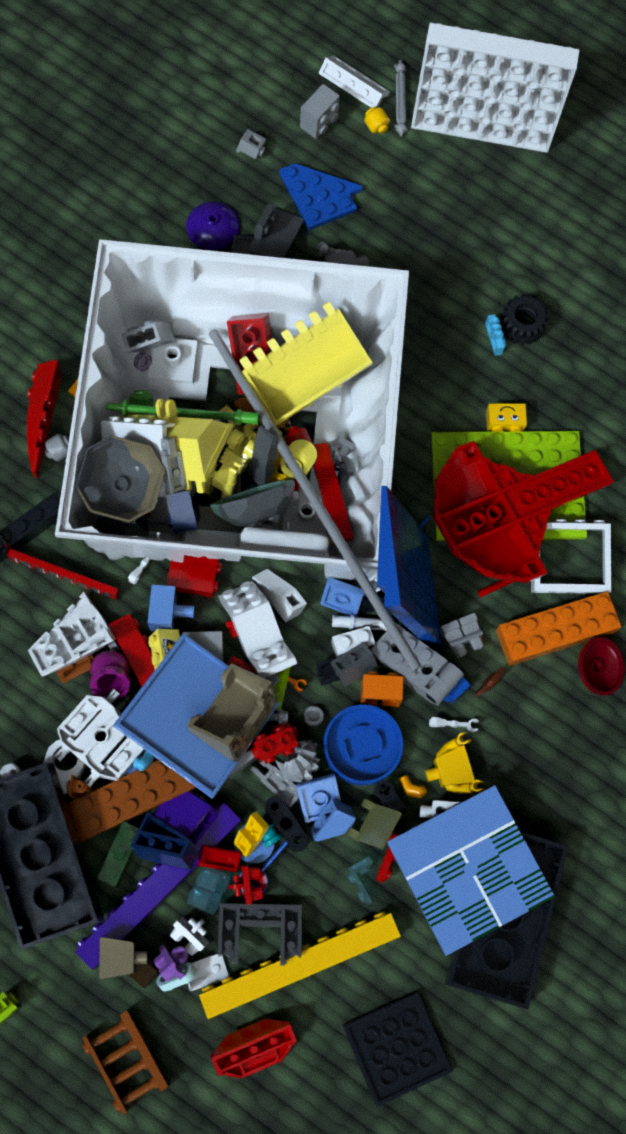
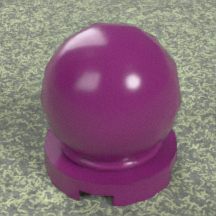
(109, 672)

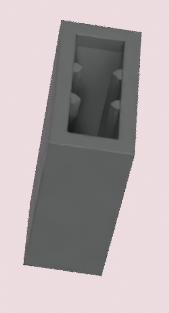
(116, 527)

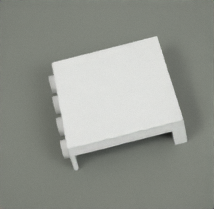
(138, 431)

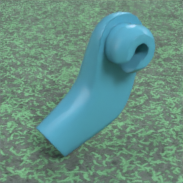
(143, 763)

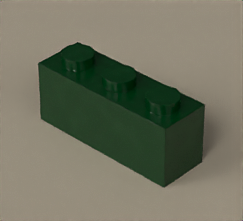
(118, 856)

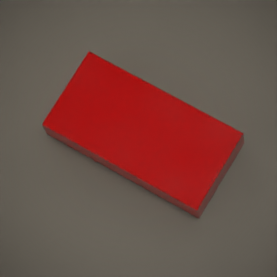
(219, 858)

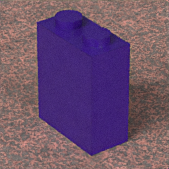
(187, 815)

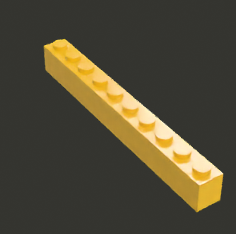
(313, 960)

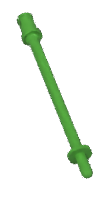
(238, 416)

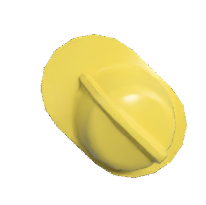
(305, 455)

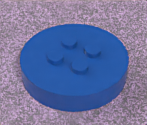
(363, 745)

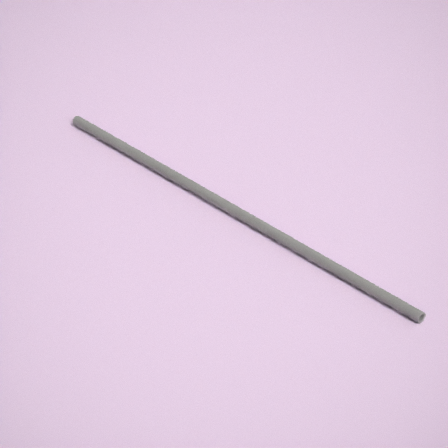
(318, 506)

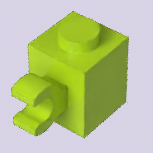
(8, 1006)

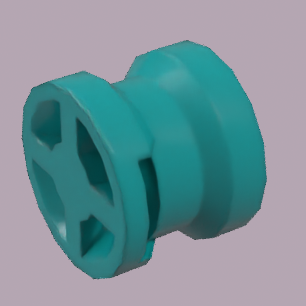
(271, 836)

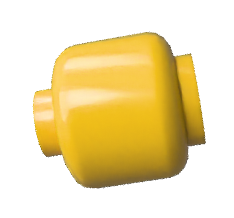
(377, 120)

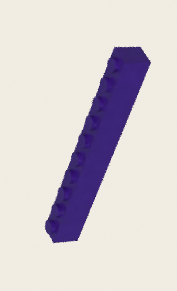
(151, 892)

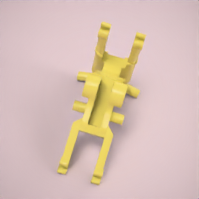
(234, 460)

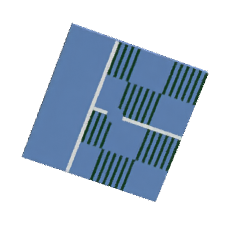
(470, 870)

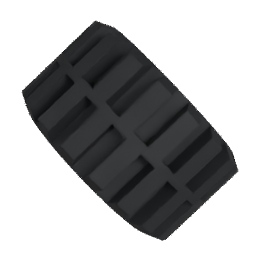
(526, 306)

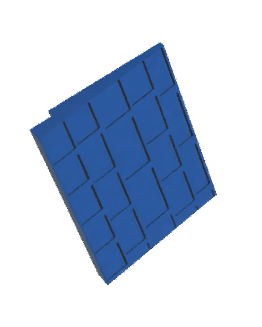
(406, 570)

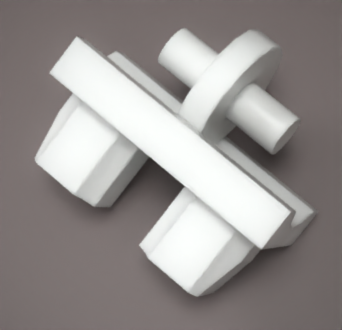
(193, 932)

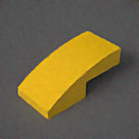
(251, 835)

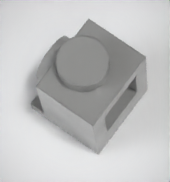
(251, 144)

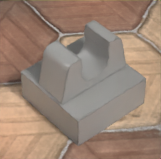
(341, 448)

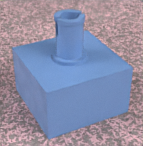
(164, 608)

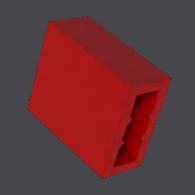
(195, 576)

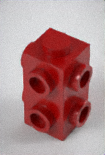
(268, 747)

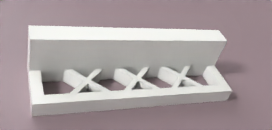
(353, 81)

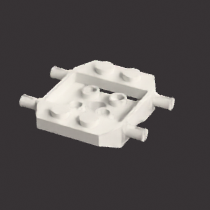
(79, 736)

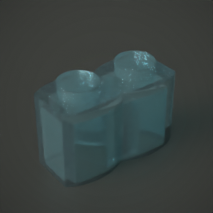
(208, 890)

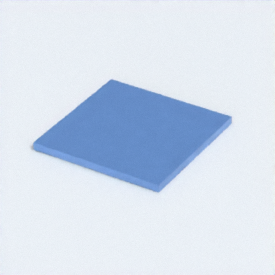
(161, 710)

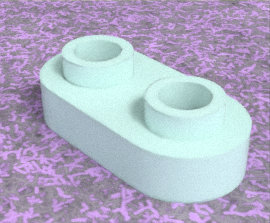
(189, 972)

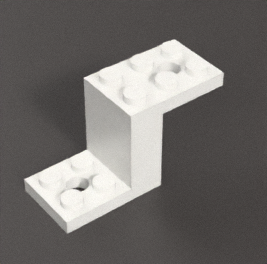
(257, 629)

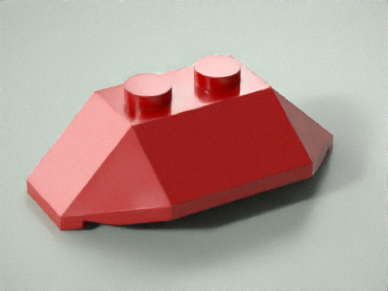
(253, 1048)

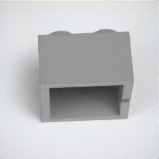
(319, 111)

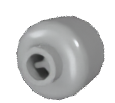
(57, 447)

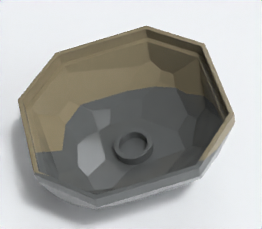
(120, 479)

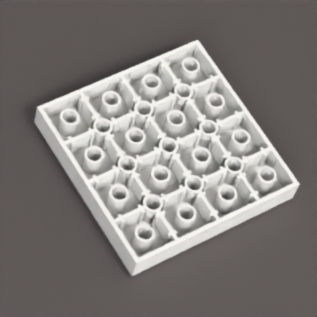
(492, 87)

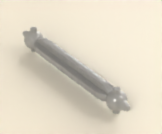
(400, 98)

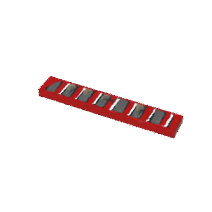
(63, 574)

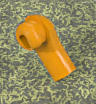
(412, 790)

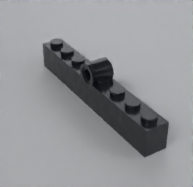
(29, 525)

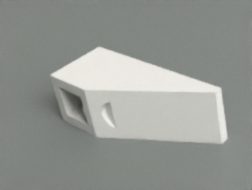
(280, 594)

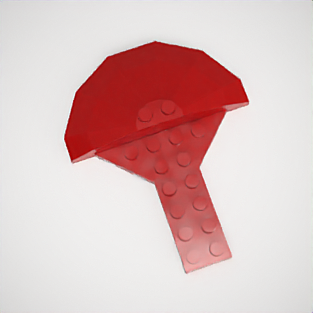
(500, 515)

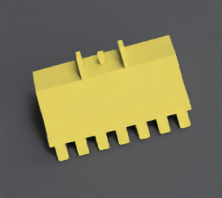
(305, 364)

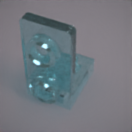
(361, 867)

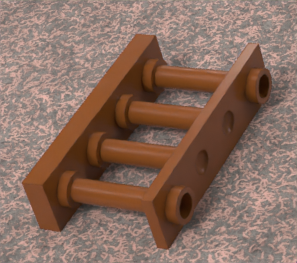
(146, 1062)

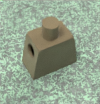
(118, 958)

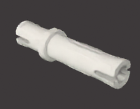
(357, 622)

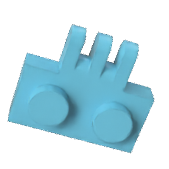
(495, 334)

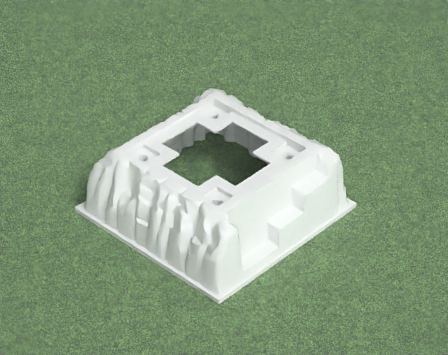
(199, 294)

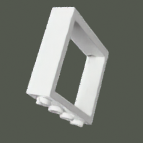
(536, 587)

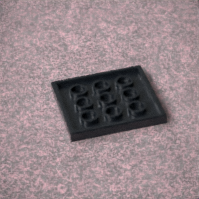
(397, 1049)

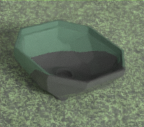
(257, 505)

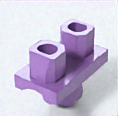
(169, 963)

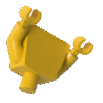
(454, 768)

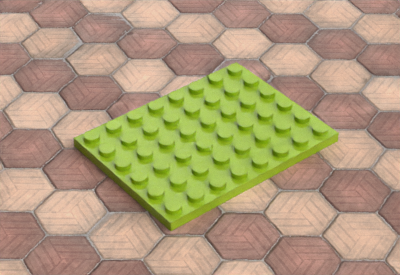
(526, 453)

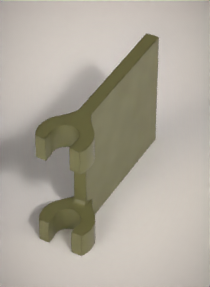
(377, 825)

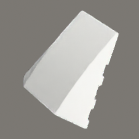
(72, 638)

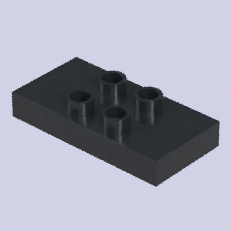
(42, 859)
(508, 958)

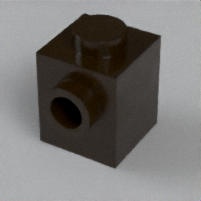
(144, 973)

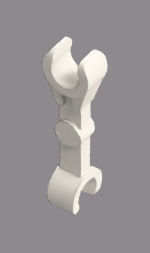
(135, 575)
(438, 722)

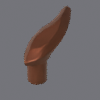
(490, 682)

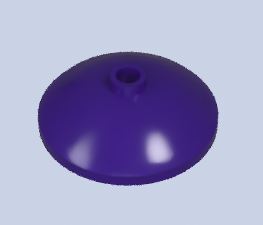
(216, 234)

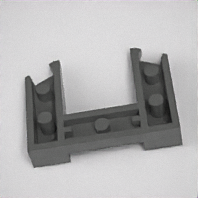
(260, 915)

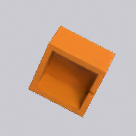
(383, 687)

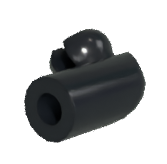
(342, 474)

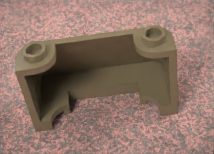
(235, 713)

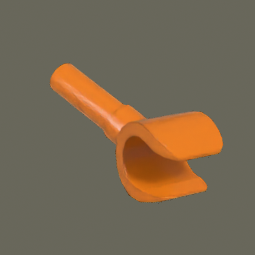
(295, 682)

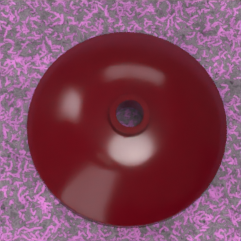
(601, 666)

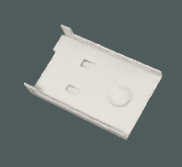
(208, 972)

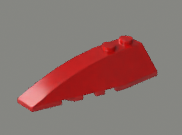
(40, 410)

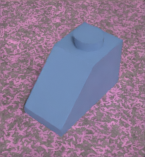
(333, 821)

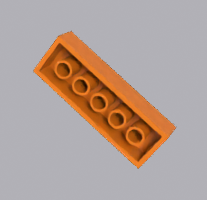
(558, 628)

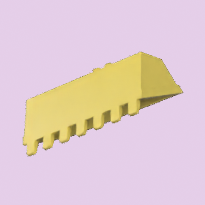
(196, 439)

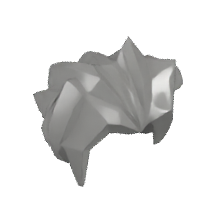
(300, 763)

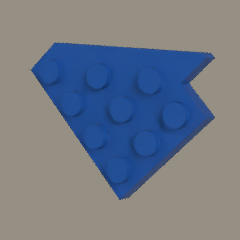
(319, 195)

